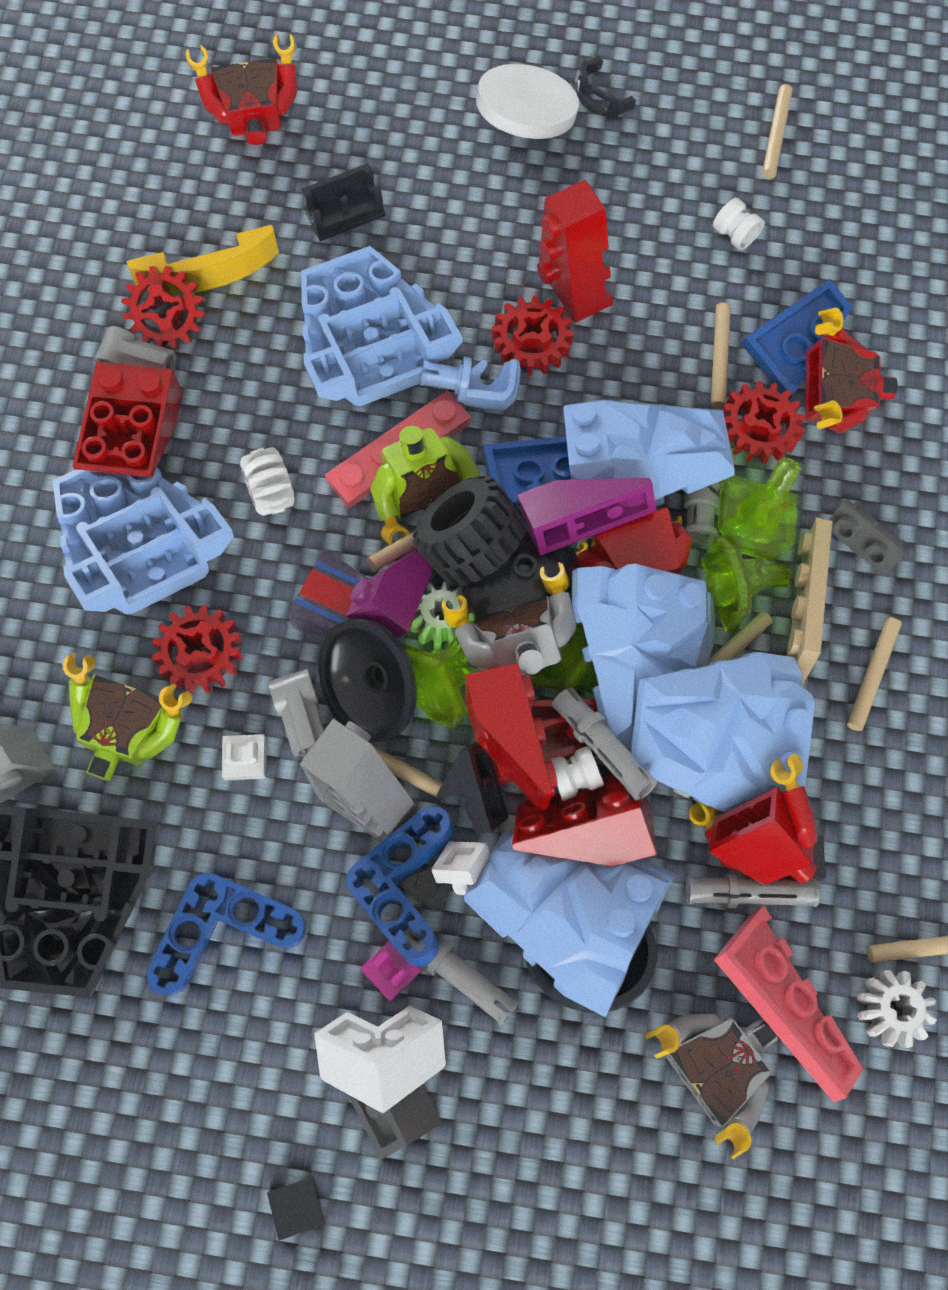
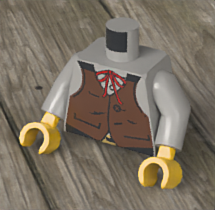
(520, 635)
(720, 1069)

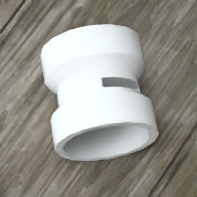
(738, 223)
(577, 773)

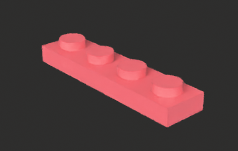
(355, 475)

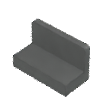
(400, 1124)

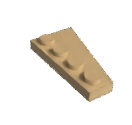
(809, 603)

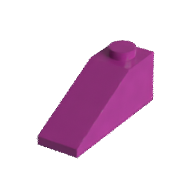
(581, 508)
(392, 593)

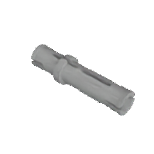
(591, 729)
(737, 891)
(467, 980)

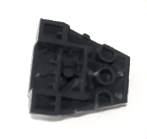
(95, 855)

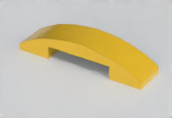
(216, 268)

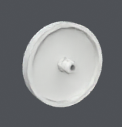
(527, 101)

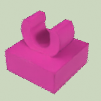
(390, 971)

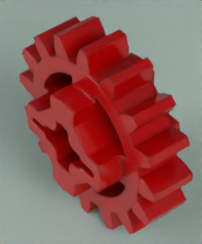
(160, 291)
(532, 334)
(761, 422)
(197, 631)

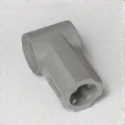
(125, 348)
(296, 703)

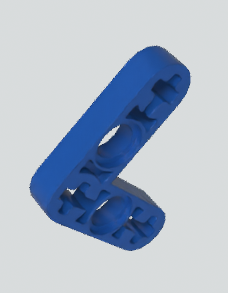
(390, 875)
(220, 910)

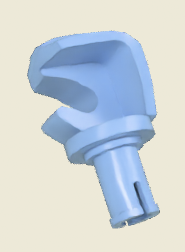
(469, 387)

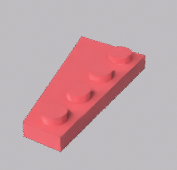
(771, 984)

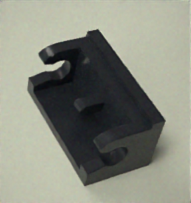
(343, 202)

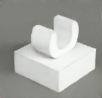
(244, 757)
(461, 864)

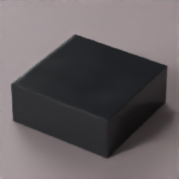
(296, 1208)

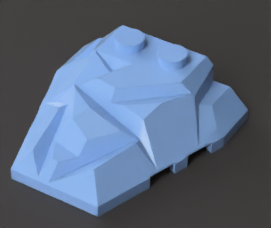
(369, 328)
(653, 441)
(133, 538)
(638, 628)
(724, 727)
(571, 915)

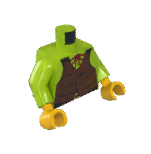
(416, 474)
(120, 719)

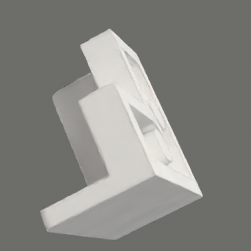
(381, 1061)

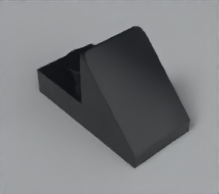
(476, 777)

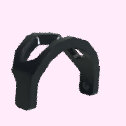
(615, 106)

